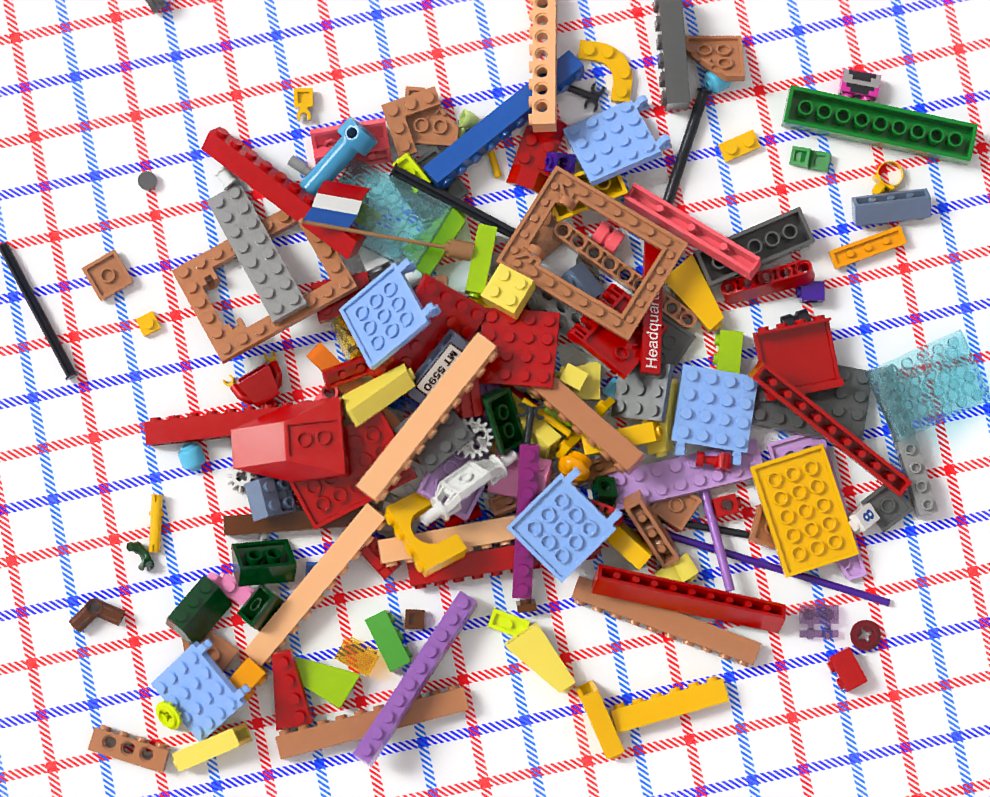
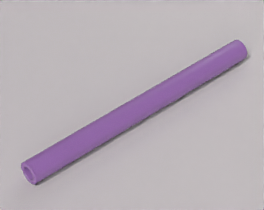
(717, 541)

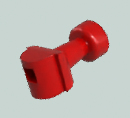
(721, 462)

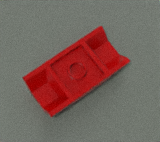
(529, 161)

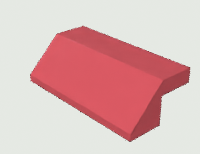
(325, 138)

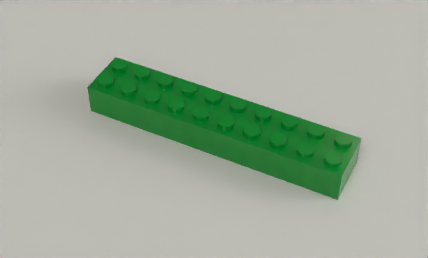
(879, 125)

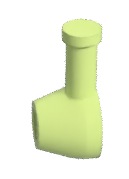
(466, 120)

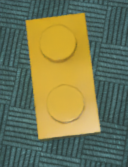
(739, 146)

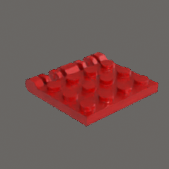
(605, 345)

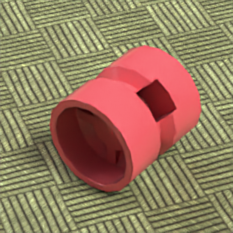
(607, 237)

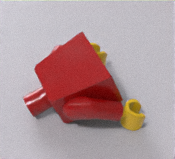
(258, 385)

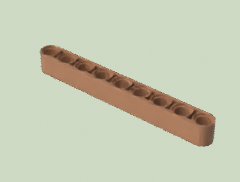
(619, 266)

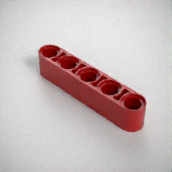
(777, 282)

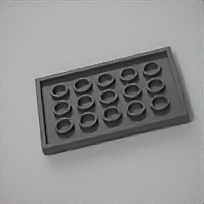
(844, 403)

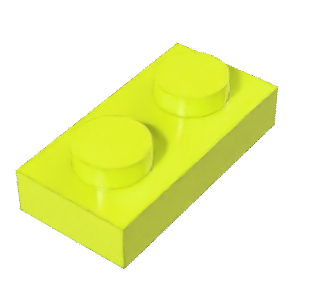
(409, 164)
(507, 622)

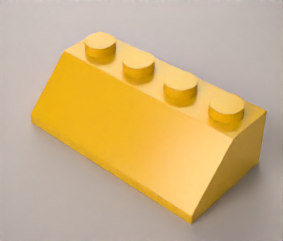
(612, 187)

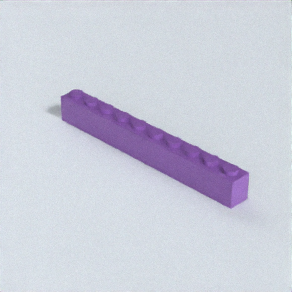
(415, 679)

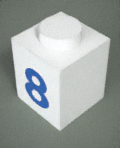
(862, 518)

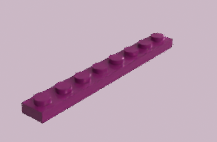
(525, 495)

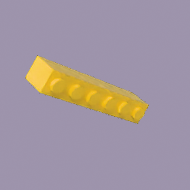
(669, 705)

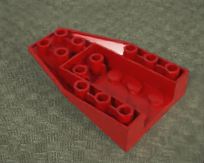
(294, 442)

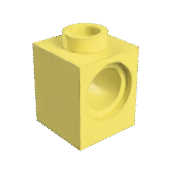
(572, 377)

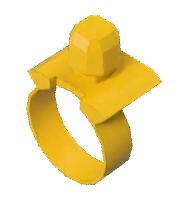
(880, 185)

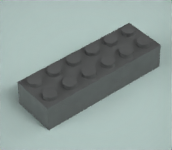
(672, 54)
(767, 240)

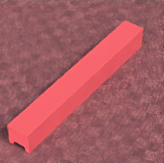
(692, 231)

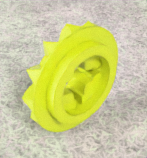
(168, 715)

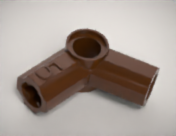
(86, 616)

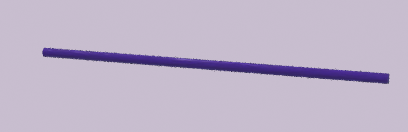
(774, 567)

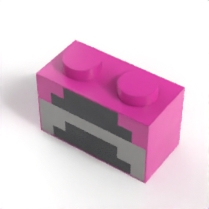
(859, 85)

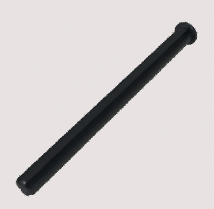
(686, 145)
(451, 200)
(38, 312)

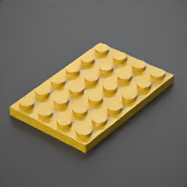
(804, 510)

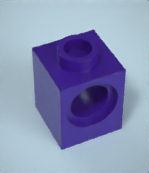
(567, 161)
(811, 292)

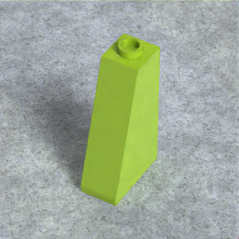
(449, 229)
(481, 260)
(326, 680)

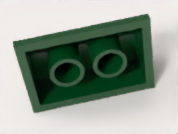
(503, 419)
(263, 562)
(199, 611)

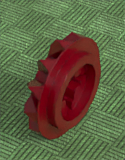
(867, 626)

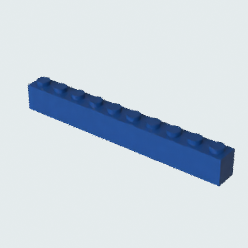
(496, 126)

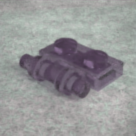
(818, 615)

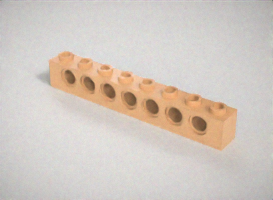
(546, 120)

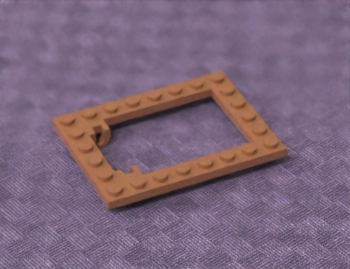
(568, 190)
(236, 340)

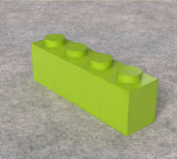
(728, 351)

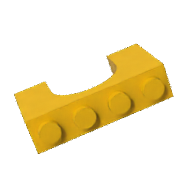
(427, 556)

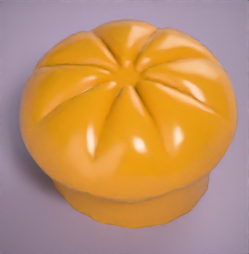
(572, 460)

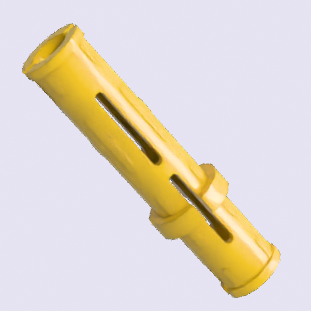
(156, 523)

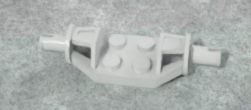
(464, 482)

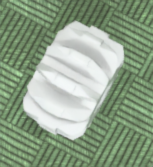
(234, 476)

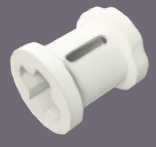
(225, 177)

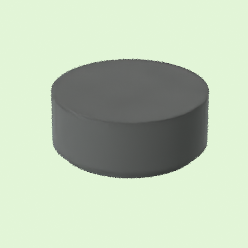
(147, 180)

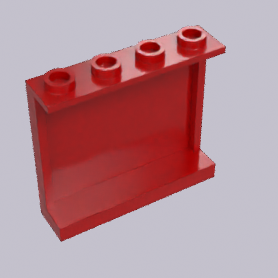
(800, 354)

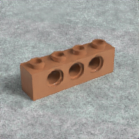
(651, 529)
(98, 744)

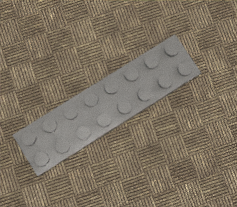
(257, 253)

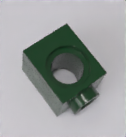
(604, 490)

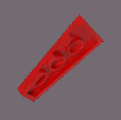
(289, 693)

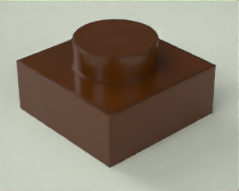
(526, 605)
(414, 619)

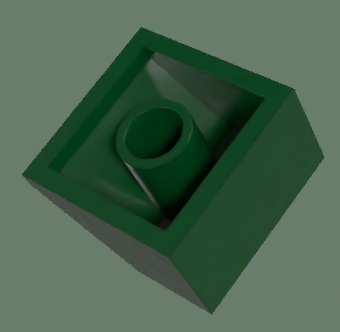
(260, 607)

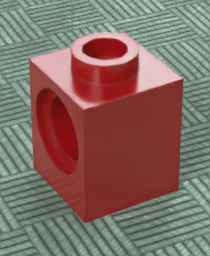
(717, 504)

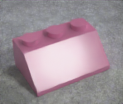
(509, 485)

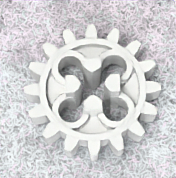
(482, 442)

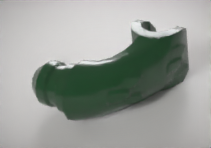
(139, 549)

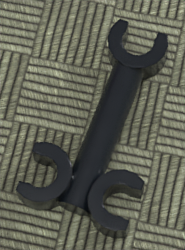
(593, 96)
(531, 412)

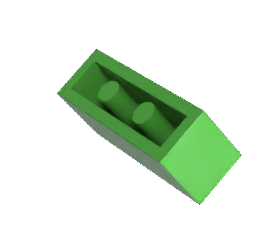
(389, 640)

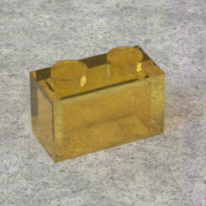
(357, 657)

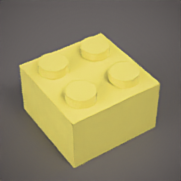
(508, 291)

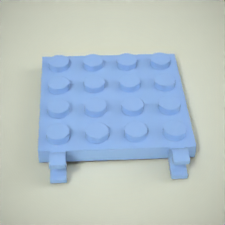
(614, 141)
(386, 314)
(713, 410)
(562, 526)
(200, 690)

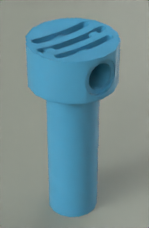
(354, 140)

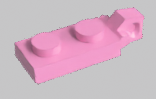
(230, 588)

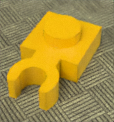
(303, 99)

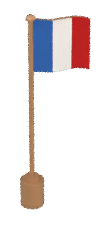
(339, 204)

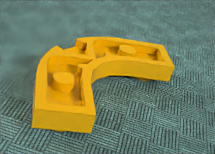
(615, 62)
(573, 439)

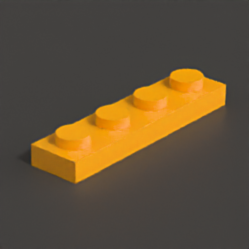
(867, 247)

